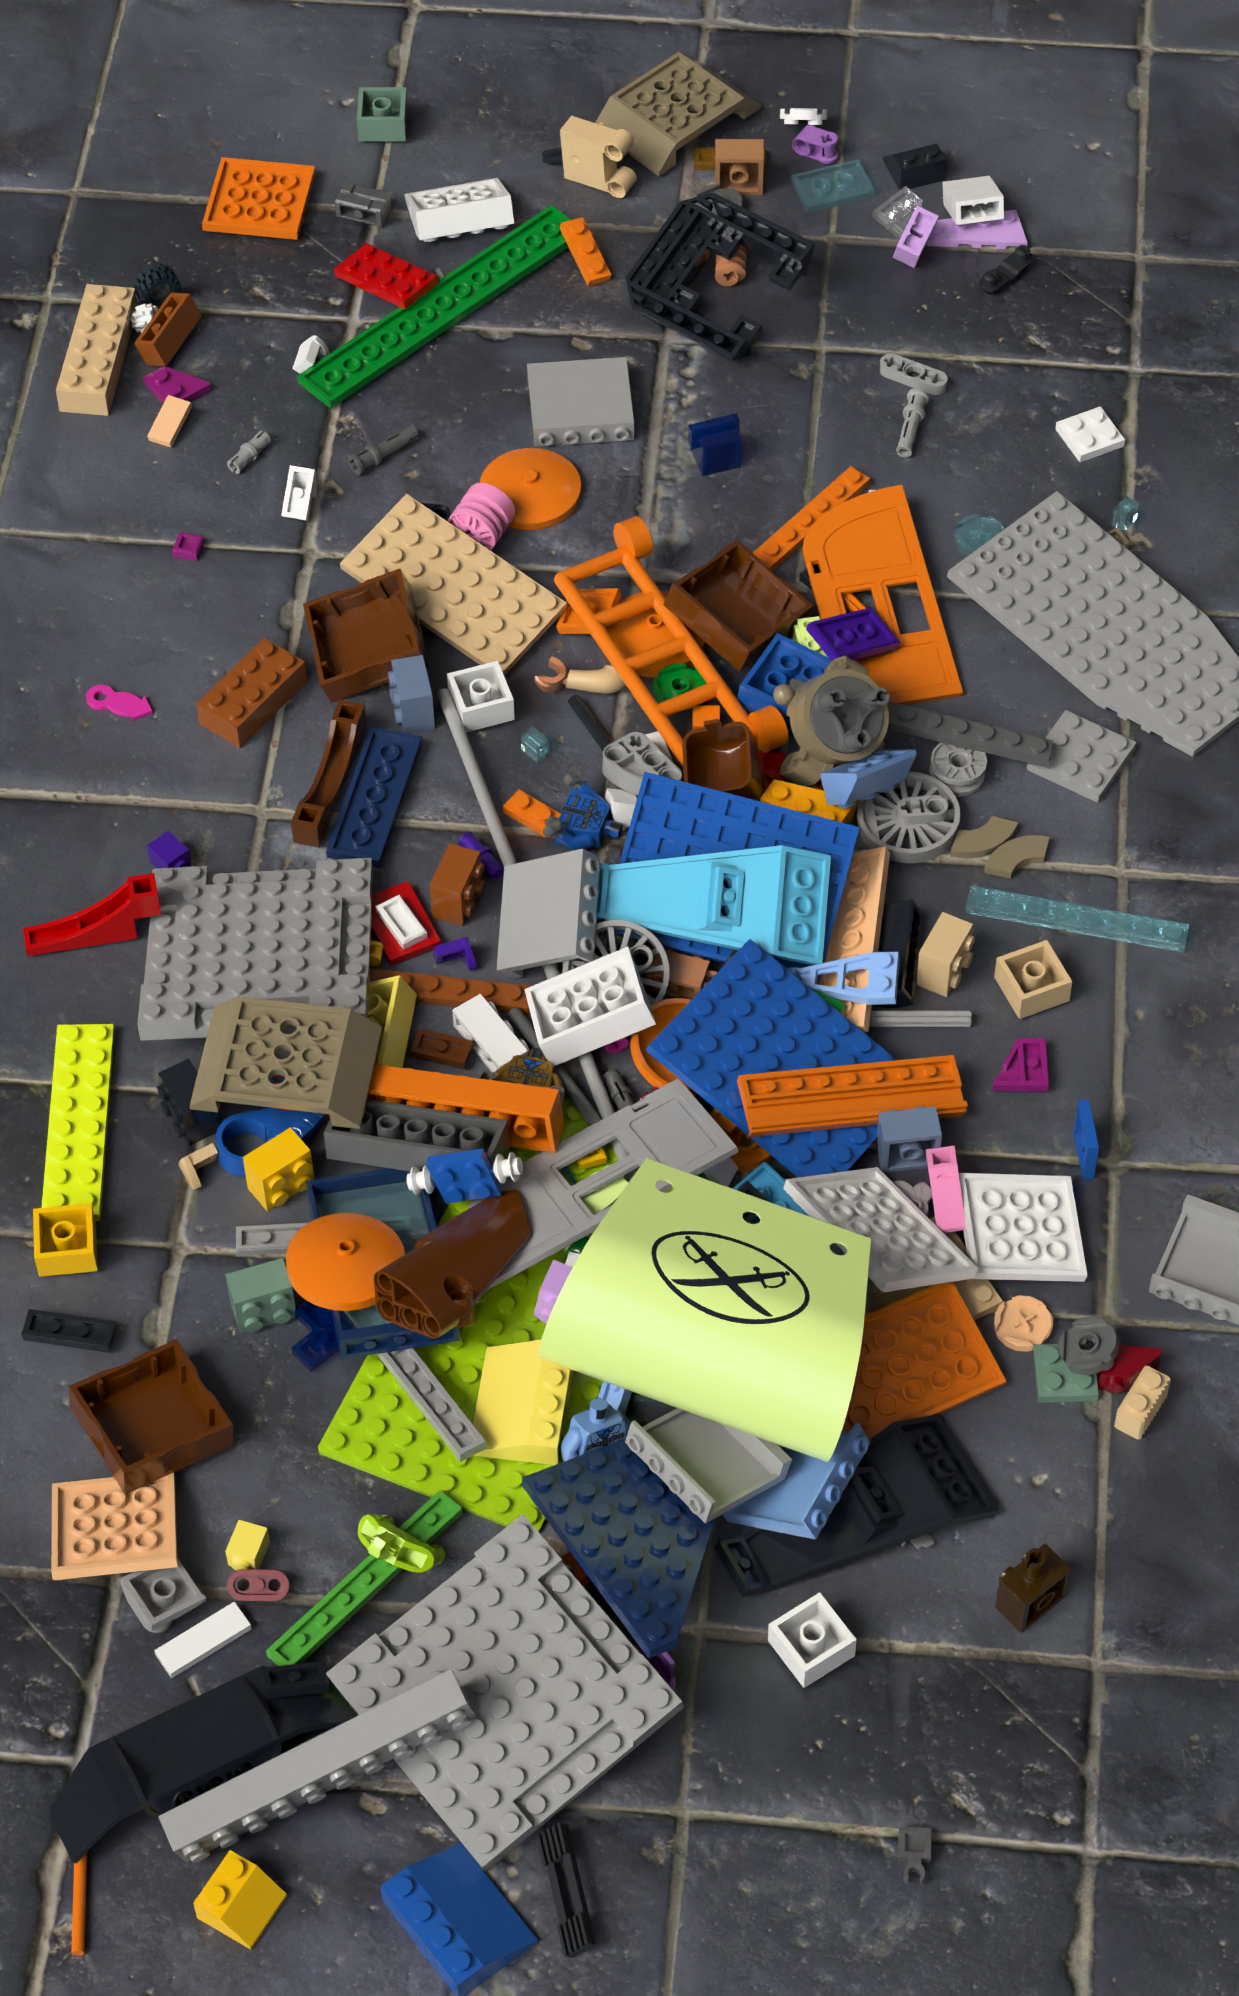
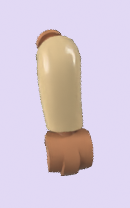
(595, 681)

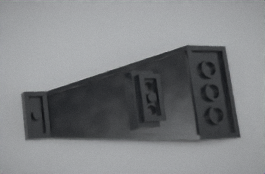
(901, 1490)

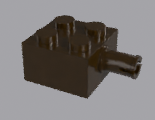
(1032, 1587)

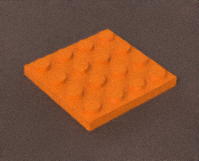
(259, 198)

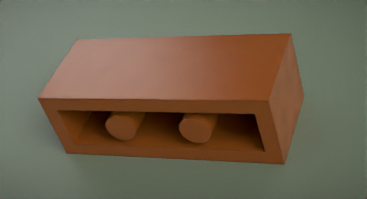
(168, 329)

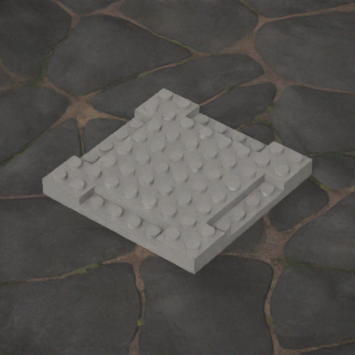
(255, 937)
(548, 1683)

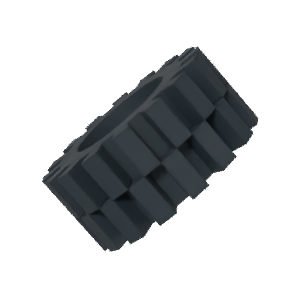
(147, 286)

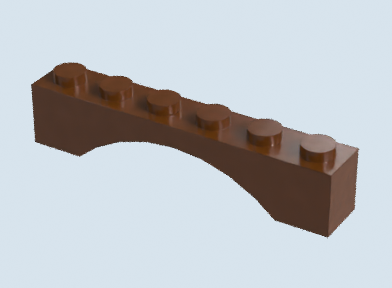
(341, 746)

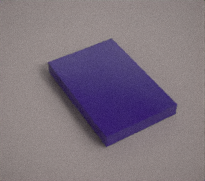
(853, 635)

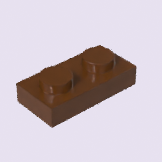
(441, 1048)

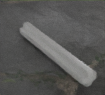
(920, 1018)

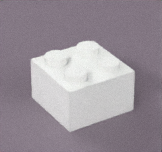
(481, 696)
(811, 1640)

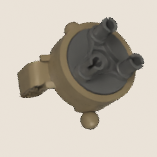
(833, 719)

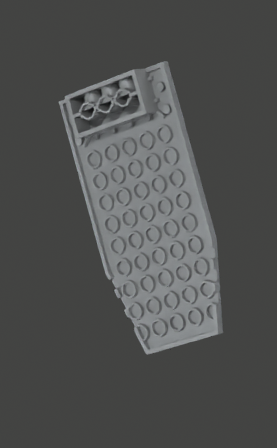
(1107, 623)

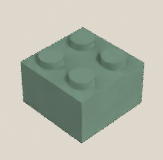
(382, 114)
(261, 1296)

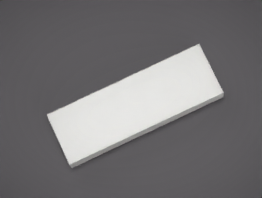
(202, 1639)

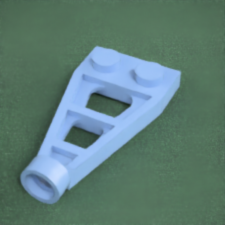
(882, 977)

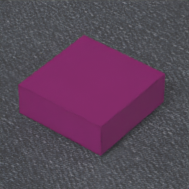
(188, 546)

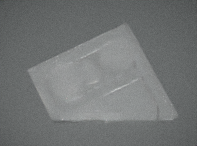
(897, 211)

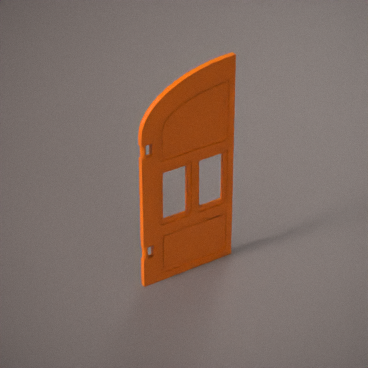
(874, 547)

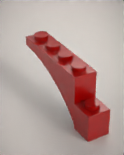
(101, 923)

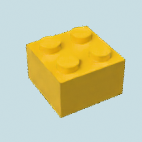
(278, 1169)
(65, 1240)

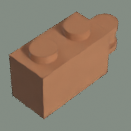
(686, 975)

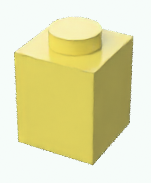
(247, 1546)

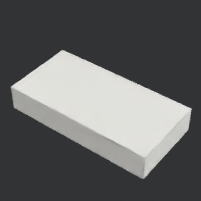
(401, 922)

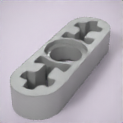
(930, 374)

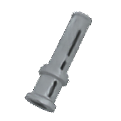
(913, 414)

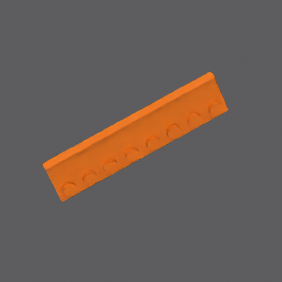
(848, 1094)

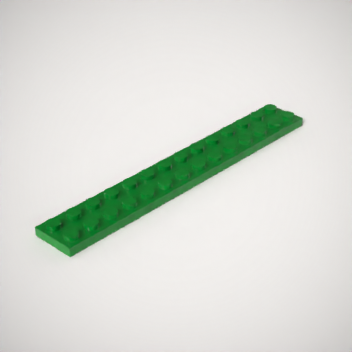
(437, 310)

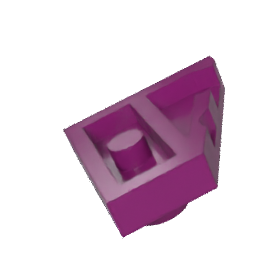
(176, 384)
(1024, 1068)

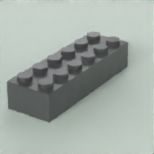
(406, 1135)

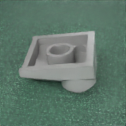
(161, 1596)

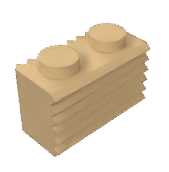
(1142, 1402)

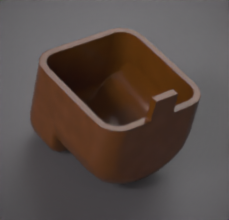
(723, 759)

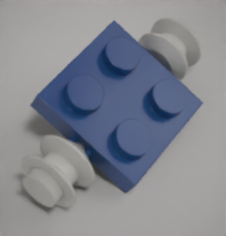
(464, 1175)

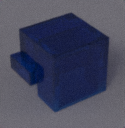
(716, 444)

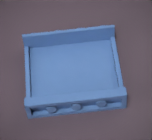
(808, 1493)

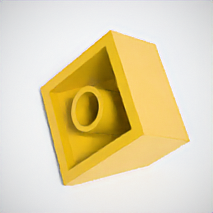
(239, 1900)

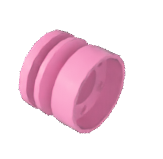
(483, 514)

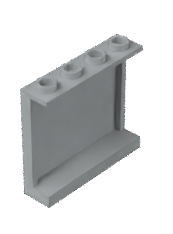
(580, 401)
(548, 911)
(1202, 1261)
(707, 1461)

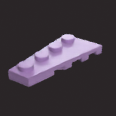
(994, 232)

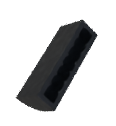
(902, 934)

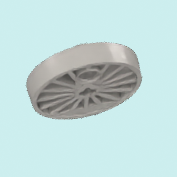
(916, 815)
(639, 948)

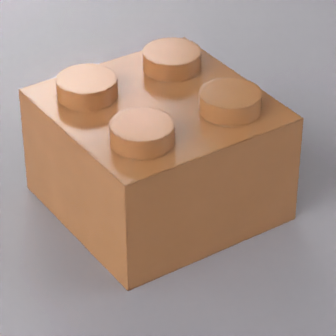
(740, 165)

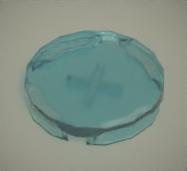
(975, 531)

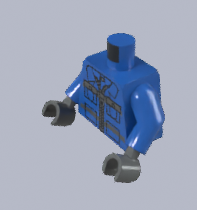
(583, 818)

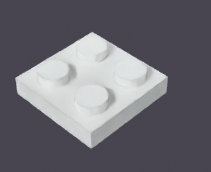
(1090, 434)

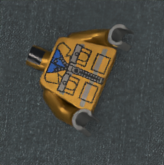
(528, 1071)

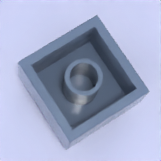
(411, 694)
(905, 1137)

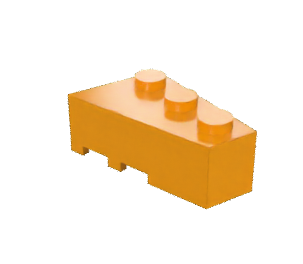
(807, 801)

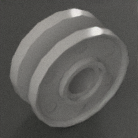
(958, 768)

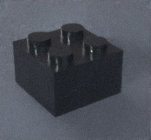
(176, 1092)

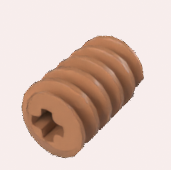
(730, 272)

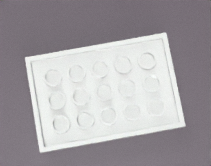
(905, 1243)

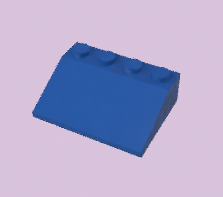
(777, 666)
(457, 1918)

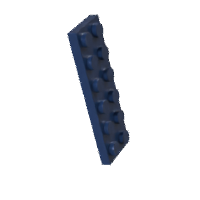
(374, 796)

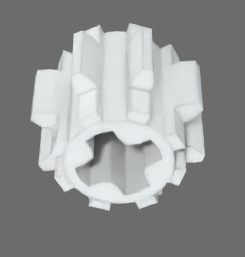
(142, 316)

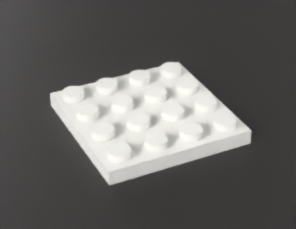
(1022, 1227)

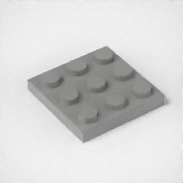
(1084, 756)

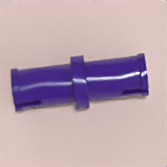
(491, 865)

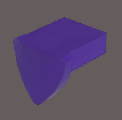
(453, 950)

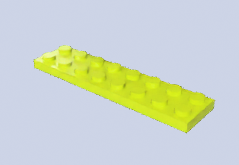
(79, 1116)

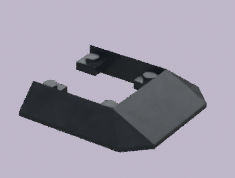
(680, 250)

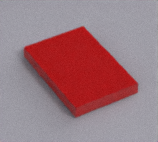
(391, 948)

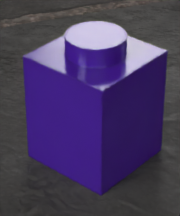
(168, 852)

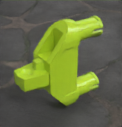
(396, 1546)

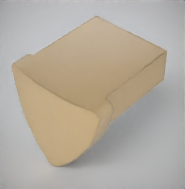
(195, 1161)

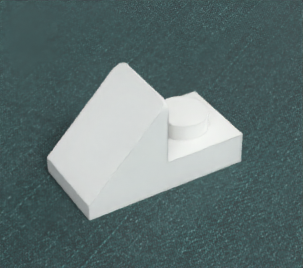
(299, 493)

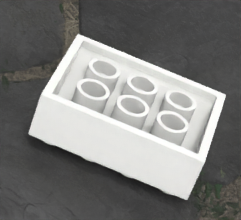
(460, 209)
(589, 1007)

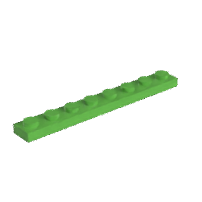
(358, 1587)

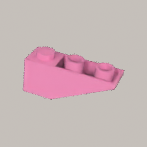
(946, 1189)

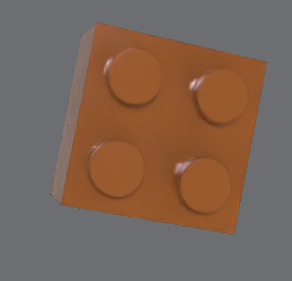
(456, 885)

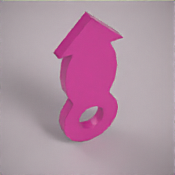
(118, 702)

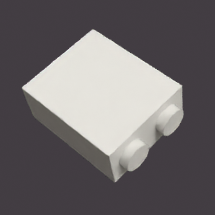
(973, 200)

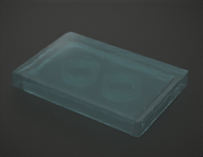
(832, 186)

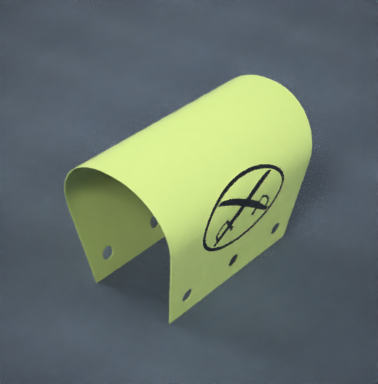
(718, 1310)

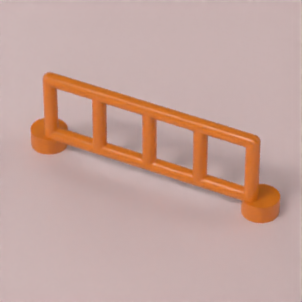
(634, 544)

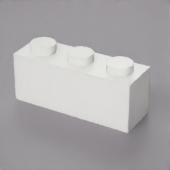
(491, 1036)

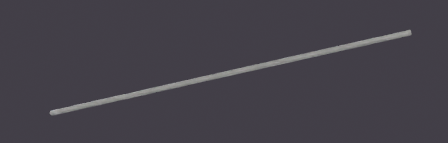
(507, 857)

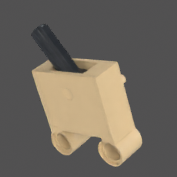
(591, 155)

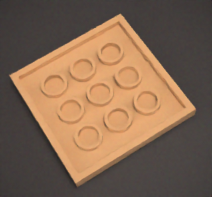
(112, 1532)

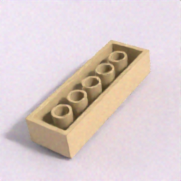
(96, 350)

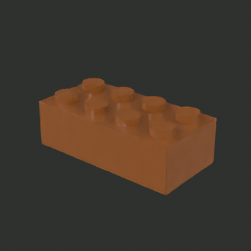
(251, 692)

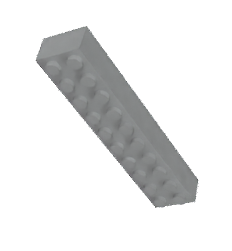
(317, 1767)

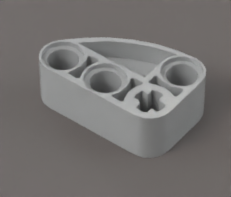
(631, 757)

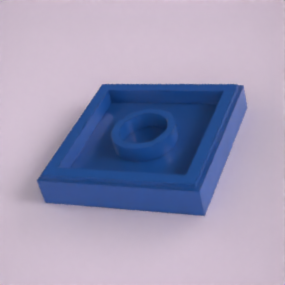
(1085, 1139)

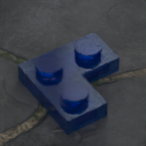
(322, 1339)

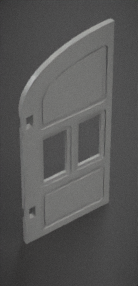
(668, 1130)

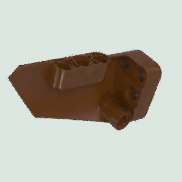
(452, 1267)

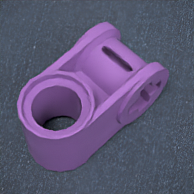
(815, 143)

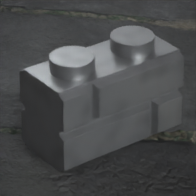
(363, 204)

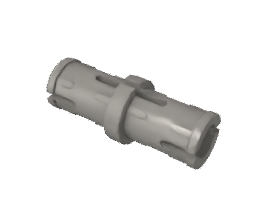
(249, 452)

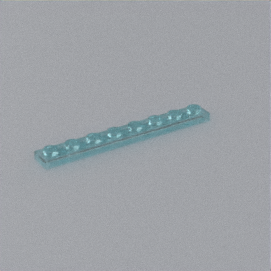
(1077, 918)

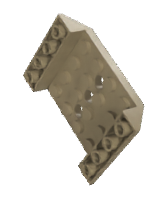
(666, 125)
(326, 1068)

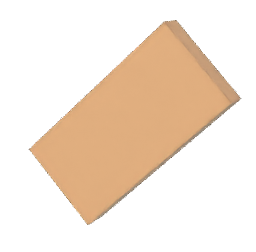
(169, 421)

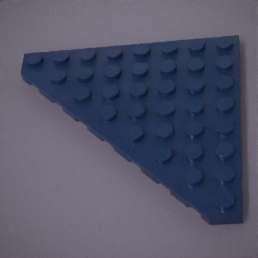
(628, 1538)

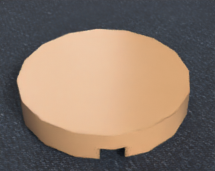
(1023, 1323)

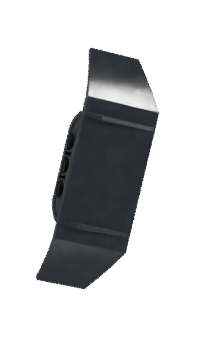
(183, 1752)

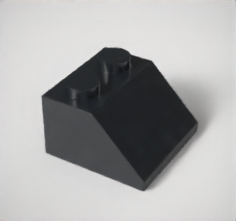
(917, 166)

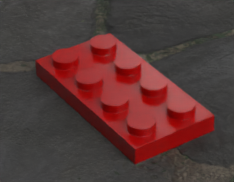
(386, 276)

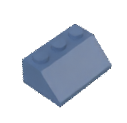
(866, 776)

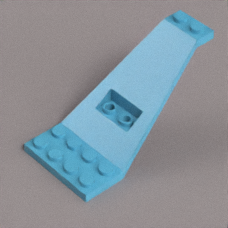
(771, 897)

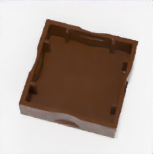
(736, 605)
(361, 632)
(150, 1416)

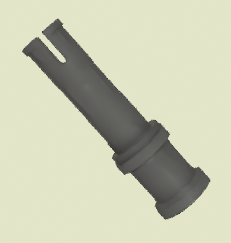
(374, 453)

